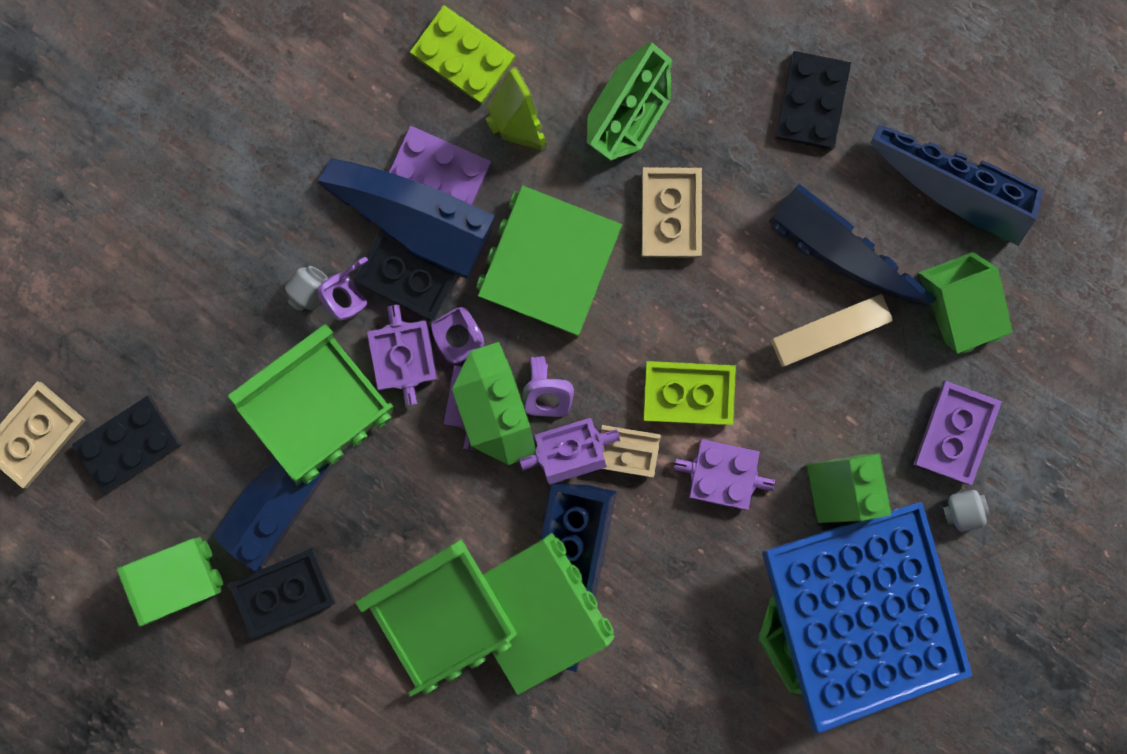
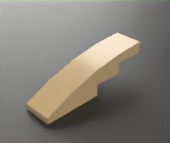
(831, 330)

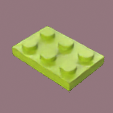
(463, 55)
(689, 393)

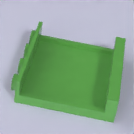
(548, 260)
(311, 406)
(549, 611)
(440, 617)

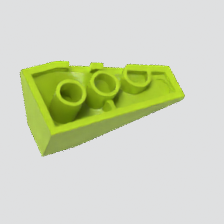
(514, 113)

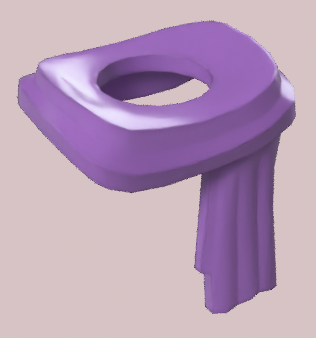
(343, 282)
(462, 317)
(541, 385)

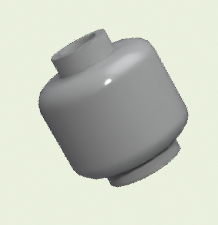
(303, 288)
(967, 510)

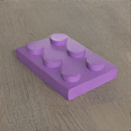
(440, 165)
(957, 433)

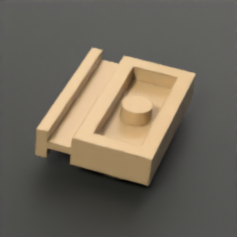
(634, 453)

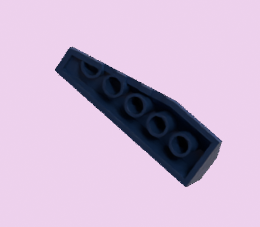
(975, 192)
(417, 215)
(829, 238)
(265, 515)
(581, 521)

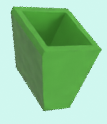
(968, 302)
(849, 489)
(170, 580)

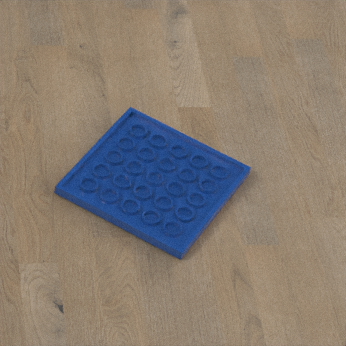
(866, 616)

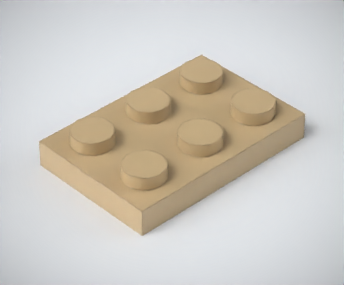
(672, 212)
(35, 433)

